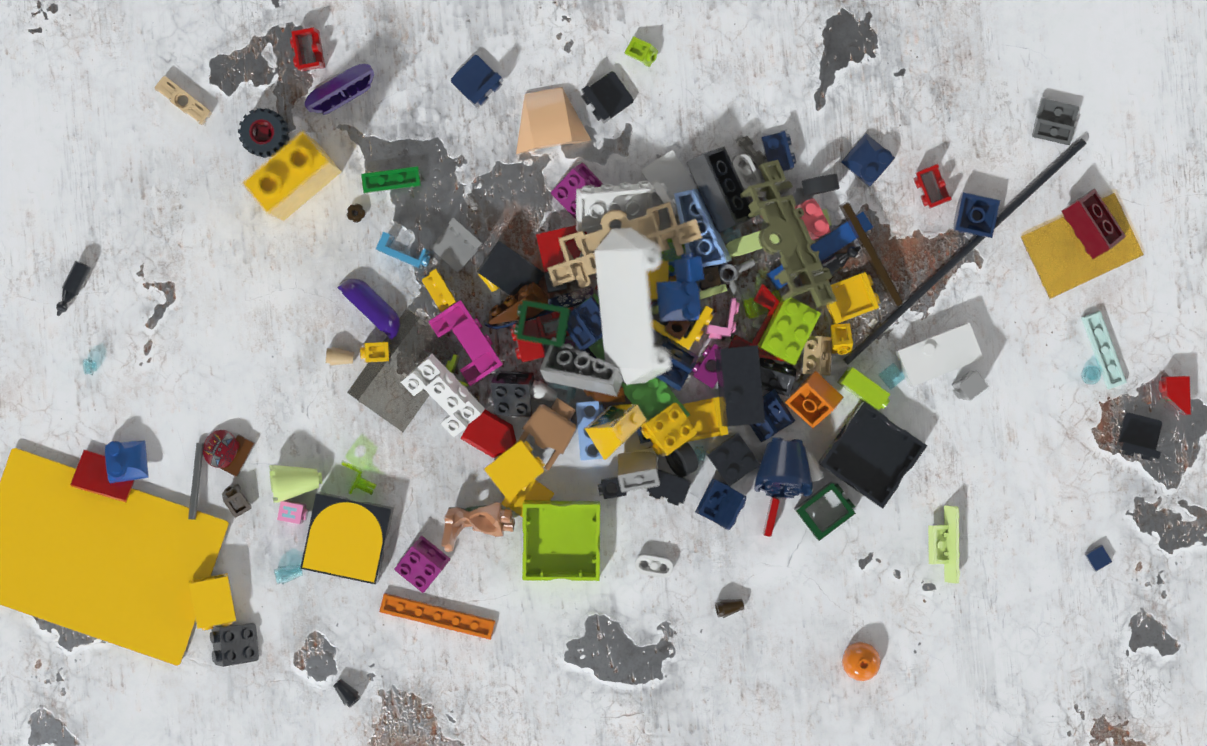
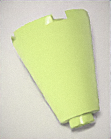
(292, 481)

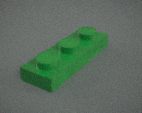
(391, 179)

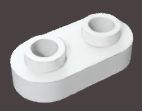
(747, 172)
(653, 565)

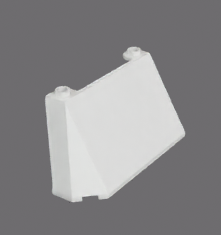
(625, 305)

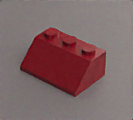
(1093, 224)

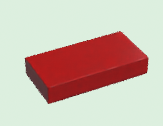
(771, 516)

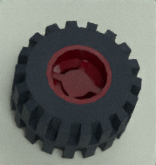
(263, 132)

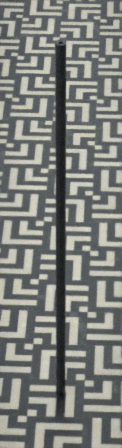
(963, 252)

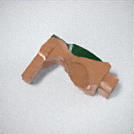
(485, 519)

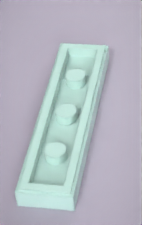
(1103, 350)

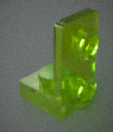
(754, 309)

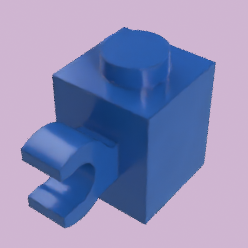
(687, 268)

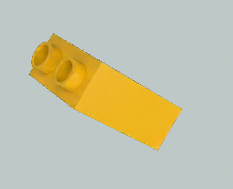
(291, 177)

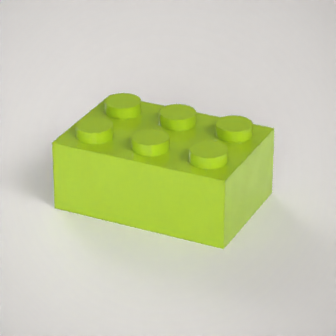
(789, 330)

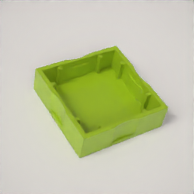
(561, 540)

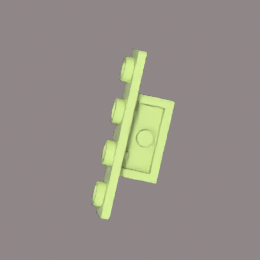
(945, 544)

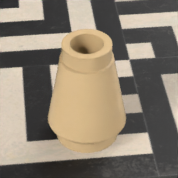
(337, 356)

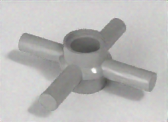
(732, 282)

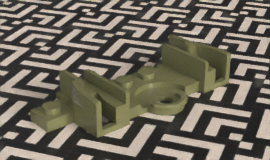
(792, 233)

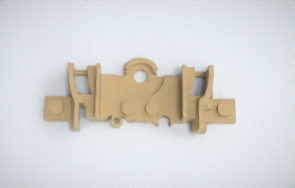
(645, 225)

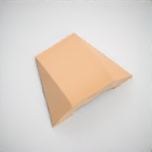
(549, 121)

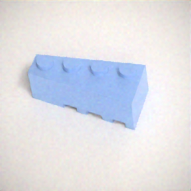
(711, 246)

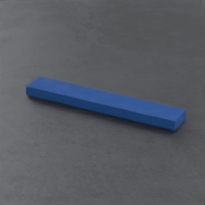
(828, 245)

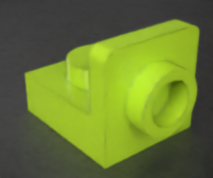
(641, 51)

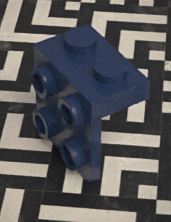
(477, 81)
(721, 504)

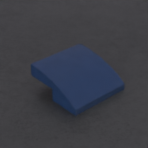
(585, 324)
(681, 362)
(776, 417)

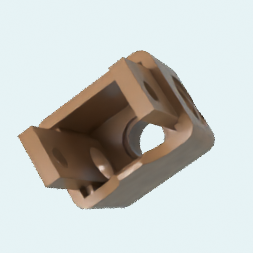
(551, 428)

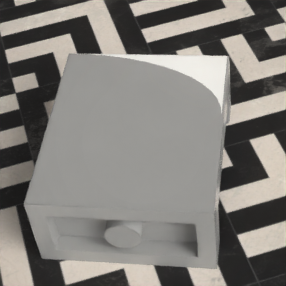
(638, 469)

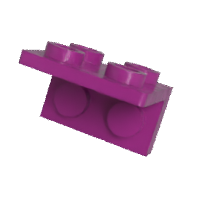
(566, 190)
(422, 564)

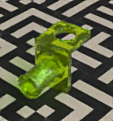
(358, 481)

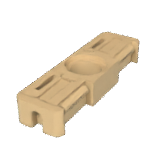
(173, 92)

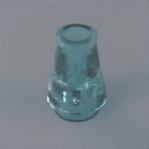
(287, 573)

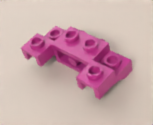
(471, 338)

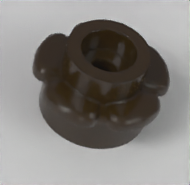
(356, 218)

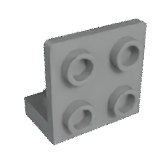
(456, 245)

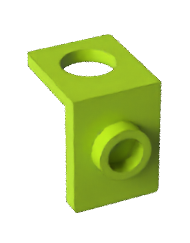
(451, 366)

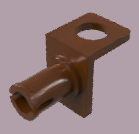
(679, 327)

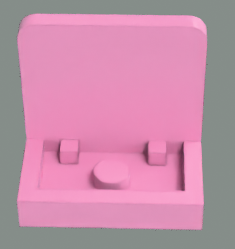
(717, 332)

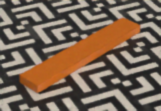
(437, 616)

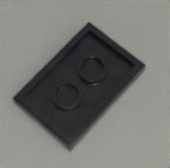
(508, 269)

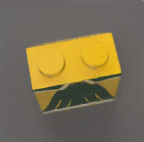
(614, 427)

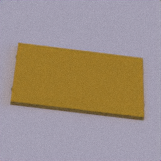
(1063, 259)

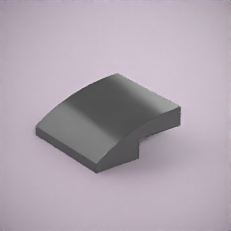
(1055, 121)

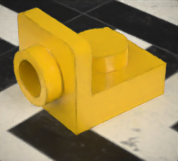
(841, 338)
(374, 352)

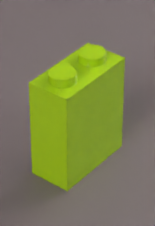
(864, 388)

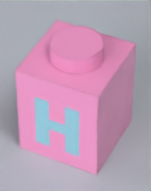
(292, 512)

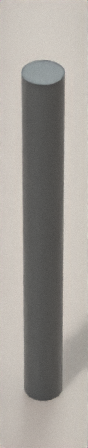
(196, 481)

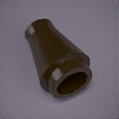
(728, 607)

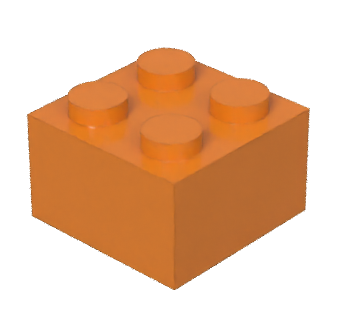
(814, 399)

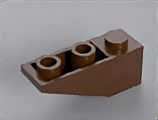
(508, 309)

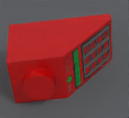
(1177, 392)

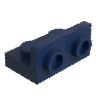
(777, 148)

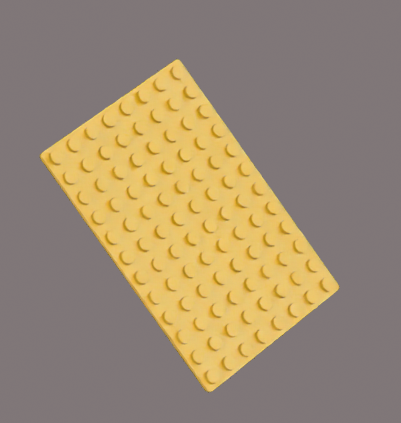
(102, 561)

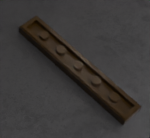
(871, 254)

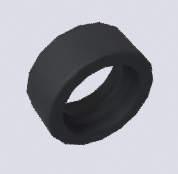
(820, 184)
(683, 460)

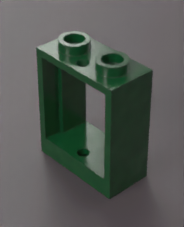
(562, 326)
(837, 490)

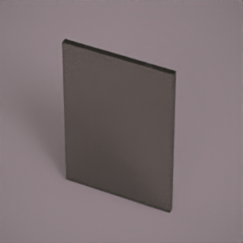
(380, 382)

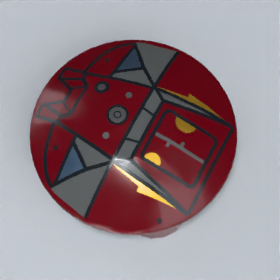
(220, 449)

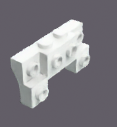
(447, 393)

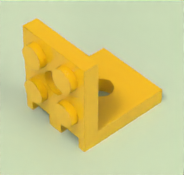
(694, 334)

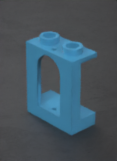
(384, 246)

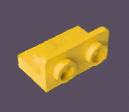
(439, 290)

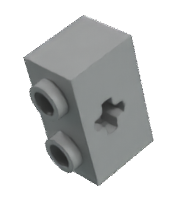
(969, 386)

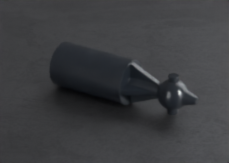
(837, 261)
(72, 285)

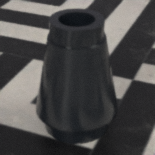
(346, 693)

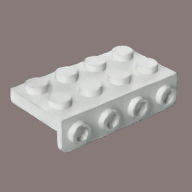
(596, 202)

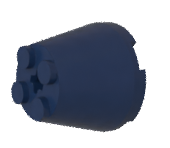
(784, 470)

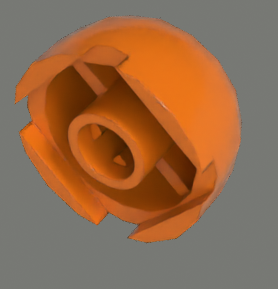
(861, 661)

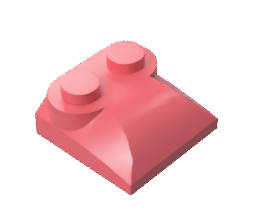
(814, 219)

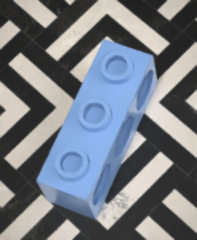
(583, 421)

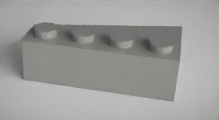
(580, 370)

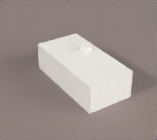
(939, 354)

